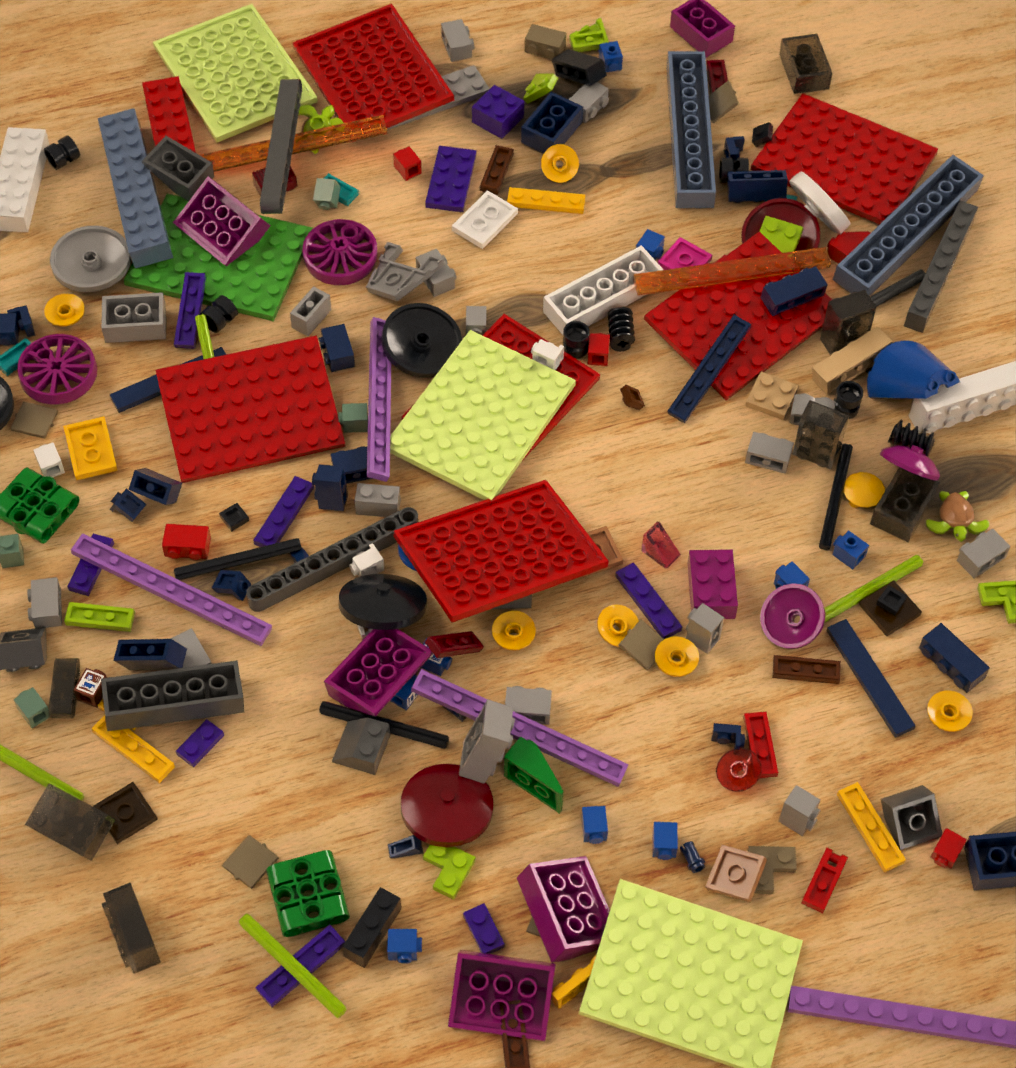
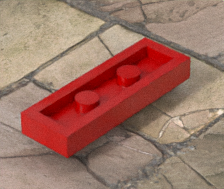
(761, 742)

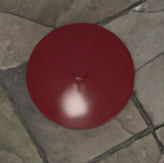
(788, 211)
(445, 806)

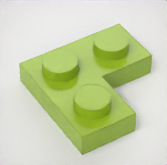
(1000, 594)
(454, 866)

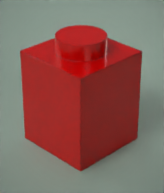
(407, 163)
(598, 349)
(948, 848)

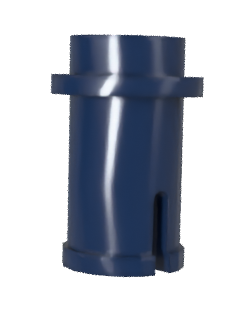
(692, 857)

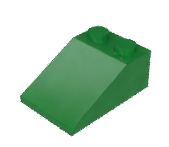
(530, 771)

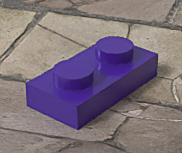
(200, 743)
(483, 929)

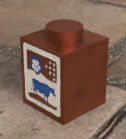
(89, 687)

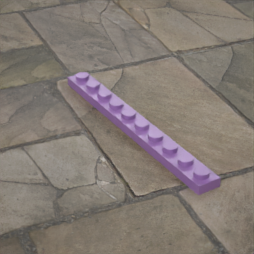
(378, 406)
(171, 589)
(546, 739)
(902, 1016)

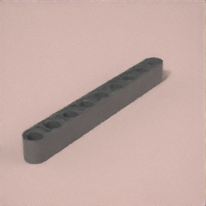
(281, 146)
(322, 561)

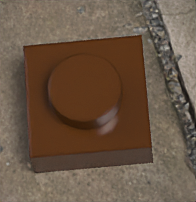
(632, 397)

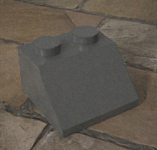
(23, 649)
(362, 745)
(912, 816)

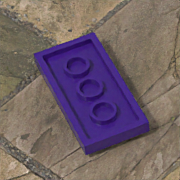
(450, 179)

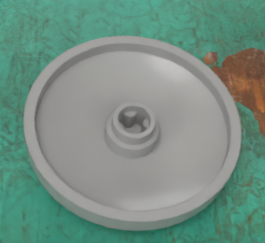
(90, 258)

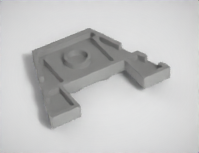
(396, 279)

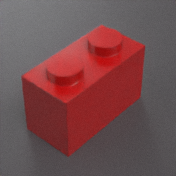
(186, 541)

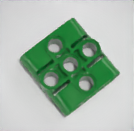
(33, 491)
(287, 883)

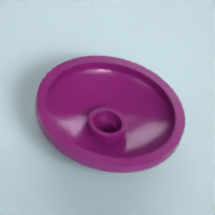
(912, 460)
(783, 607)

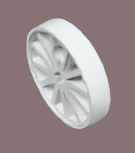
(819, 203)

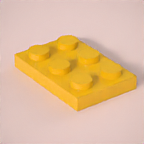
(90, 448)

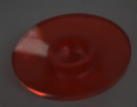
(732, 763)

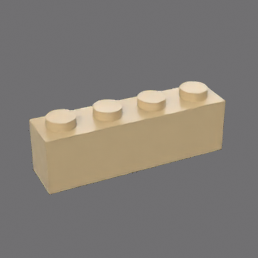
(850, 360)

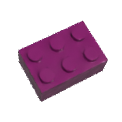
(702, 26)
(713, 581)

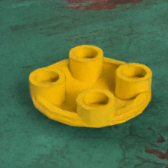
(863, 490)

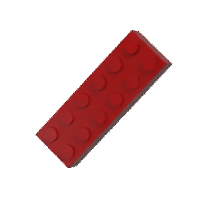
(168, 111)

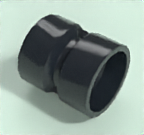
(62, 152)
(728, 165)
(219, 313)
(576, 339)
(848, 398)

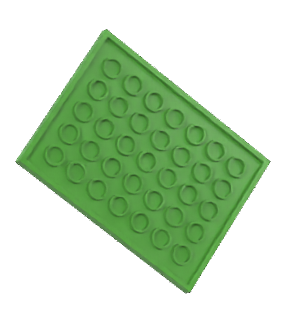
(253, 281)

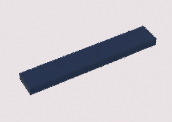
(709, 369)
(145, 389)
(870, 678)

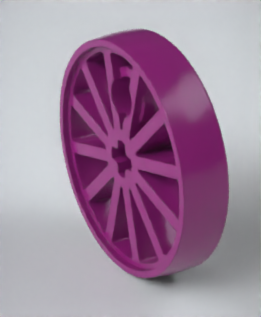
(340, 250)
(57, 369)

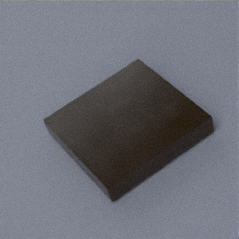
(883, 619)
(129, 810)

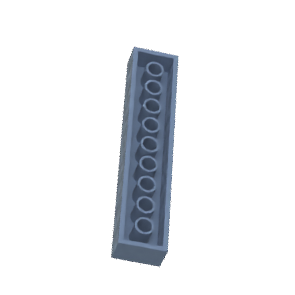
(690, 130)
(134, 189)
(908, 227)

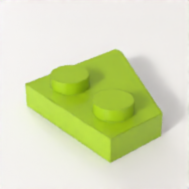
(589, 37)
(540, 86)
(781, 233)

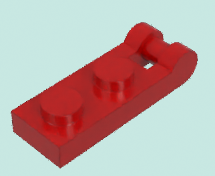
(824, 881)

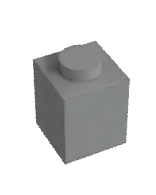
(476, 319)

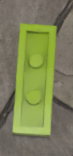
(99, 616)

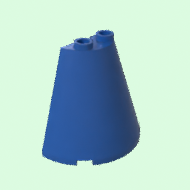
(908, 371)

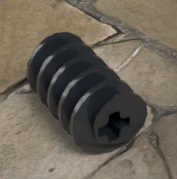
(621, 328)
(912, 437)

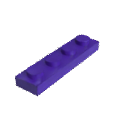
(189, 308)
(284, 512)
(648, 601)
(311, 956)

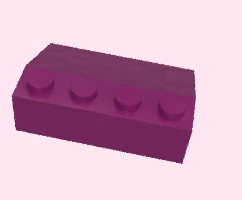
(220, 222)
(376, 670)
(565, 906)
(488, 979)

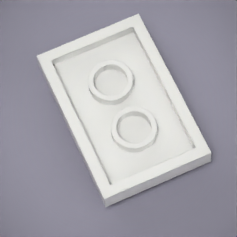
(484, 219)

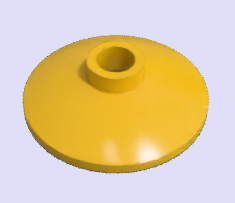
(560, 153)
(64, 310)
(618, 616)
(513, 622)
(677, 648)
(953, 703)

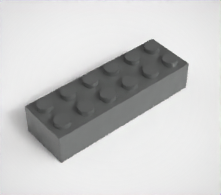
(172, 695)

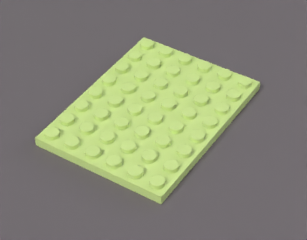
(231, 71)
(480, 415)
(691, 977)

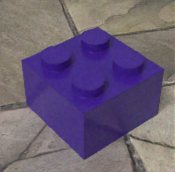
(498, 111)

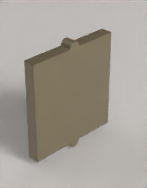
(722, 101)
(34, 420)
(641, 644)
(250, 861)

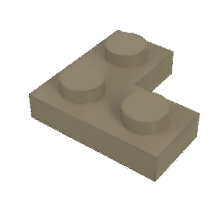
(778, 860)

